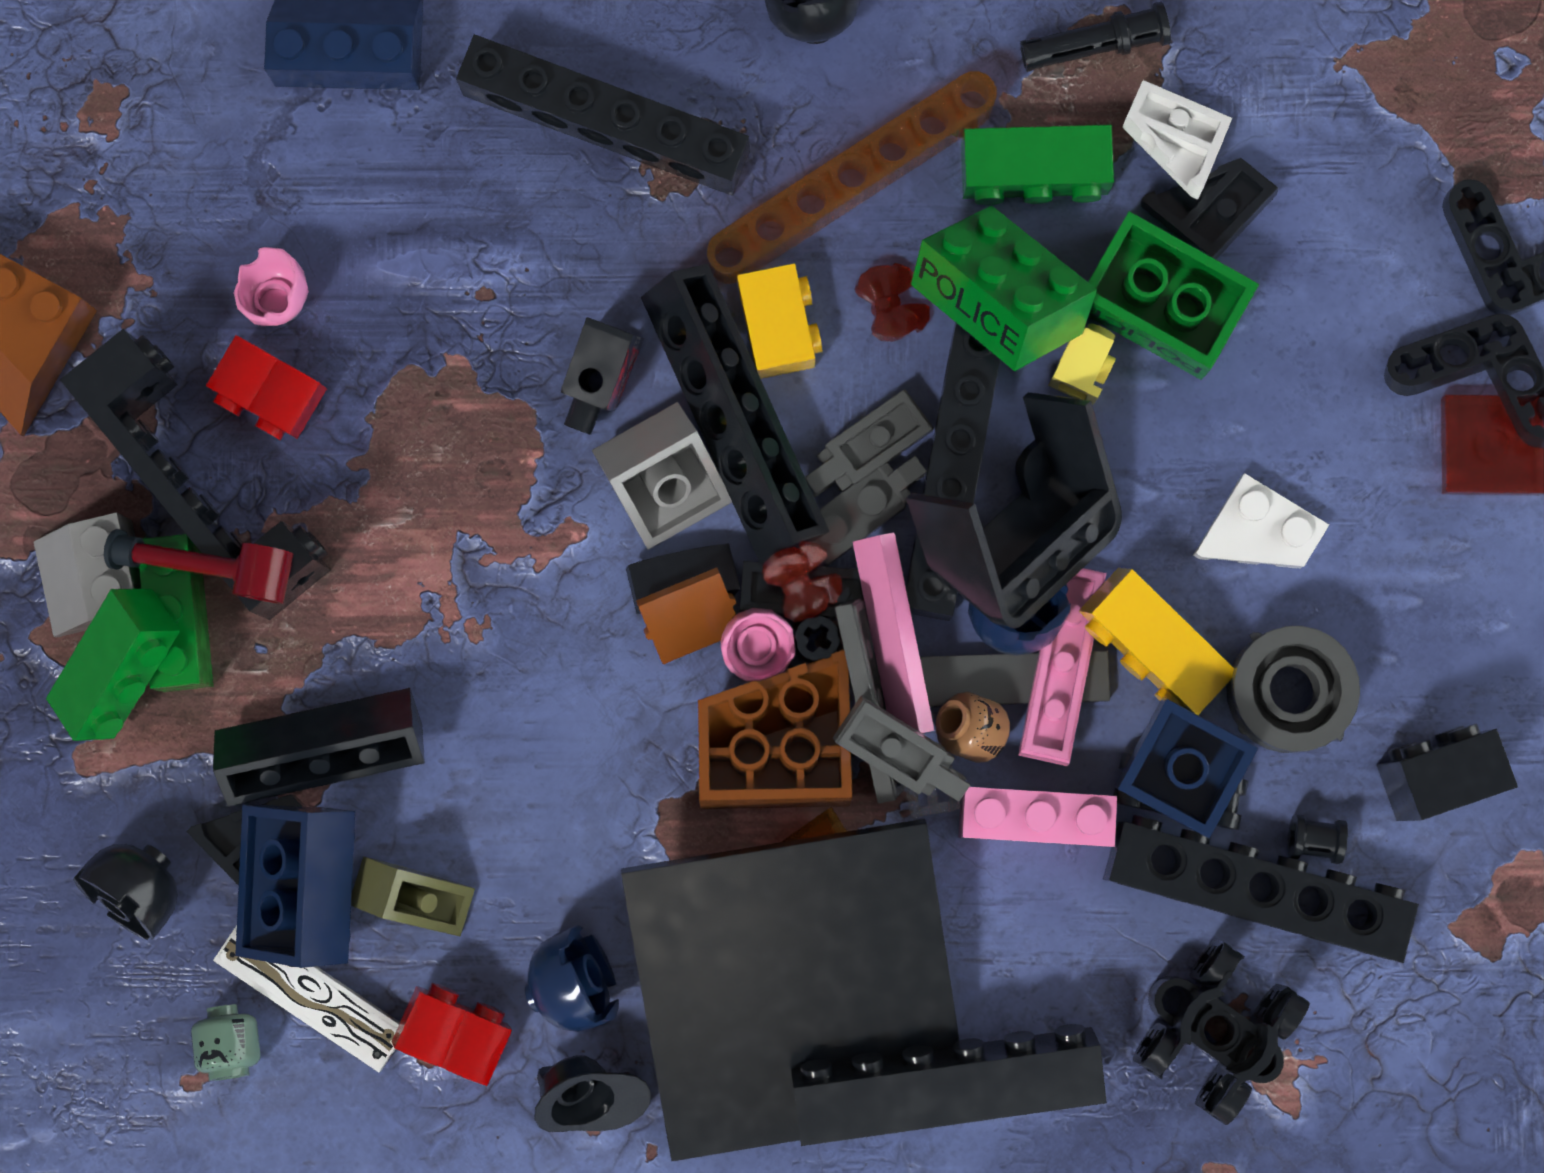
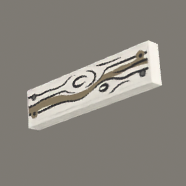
(320, 1003)

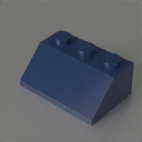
(344, 44)
(295, 885)

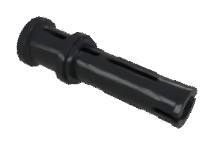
(1117, 34)

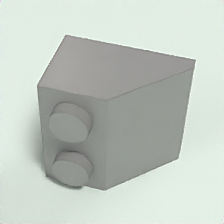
(662, 475)
(76, 573)

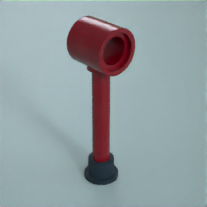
(257, 572)

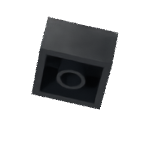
(1448, 775)

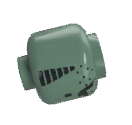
(225, 1043)

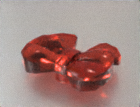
(881, 288)
(803, 596)

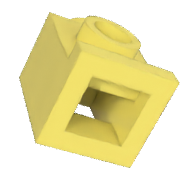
(1084, 363)

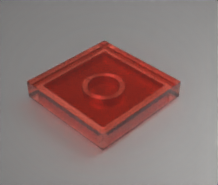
(1485, 451)

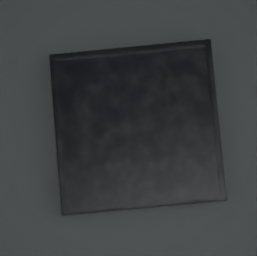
(779, 964)

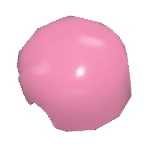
(271, 288)
(757, 644)

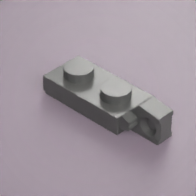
(870, 444)
(867, 506)
(899, 750)

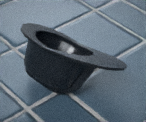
(587, 1098)

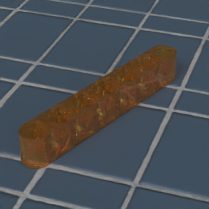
(866, 159)

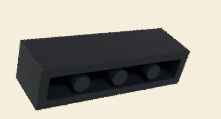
(318, 747)

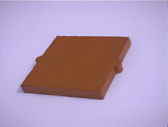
(687, 615)

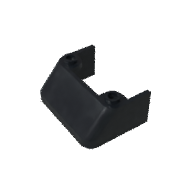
(1045, 534)

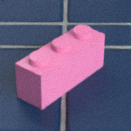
(1038, 816)

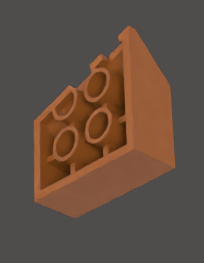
(36, 339)
(775, 740)

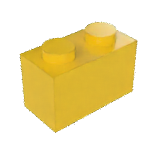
(778, 321)

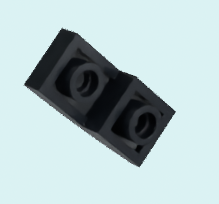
(672, 568)

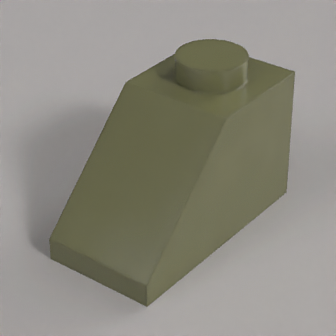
(411, 896)

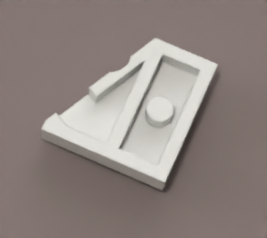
(1177, 134)
(1261, 528)

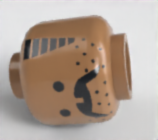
(972, 727)

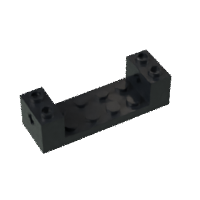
(117, 388)

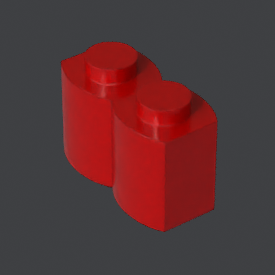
(265, 387)
(452, 1034)

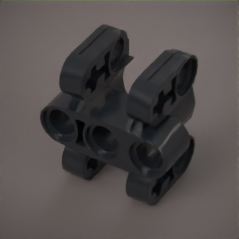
(1274, 1018)

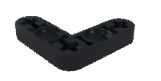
(1522, 274)
(1493, 358)

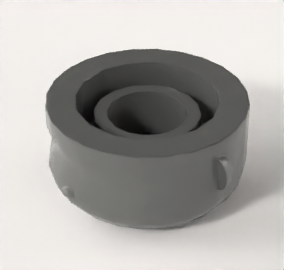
(1333, 688)

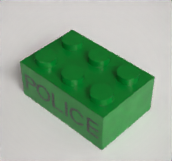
(1003, 287)
(1168, 296)

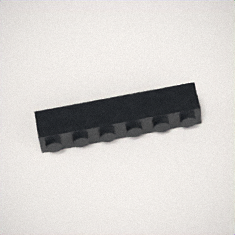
(948, 1084)

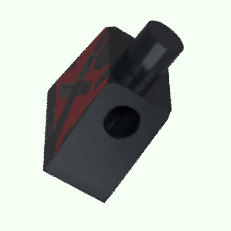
(601, 350)

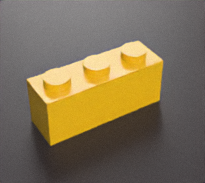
(1155, 641)

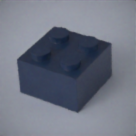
(1186, 767)

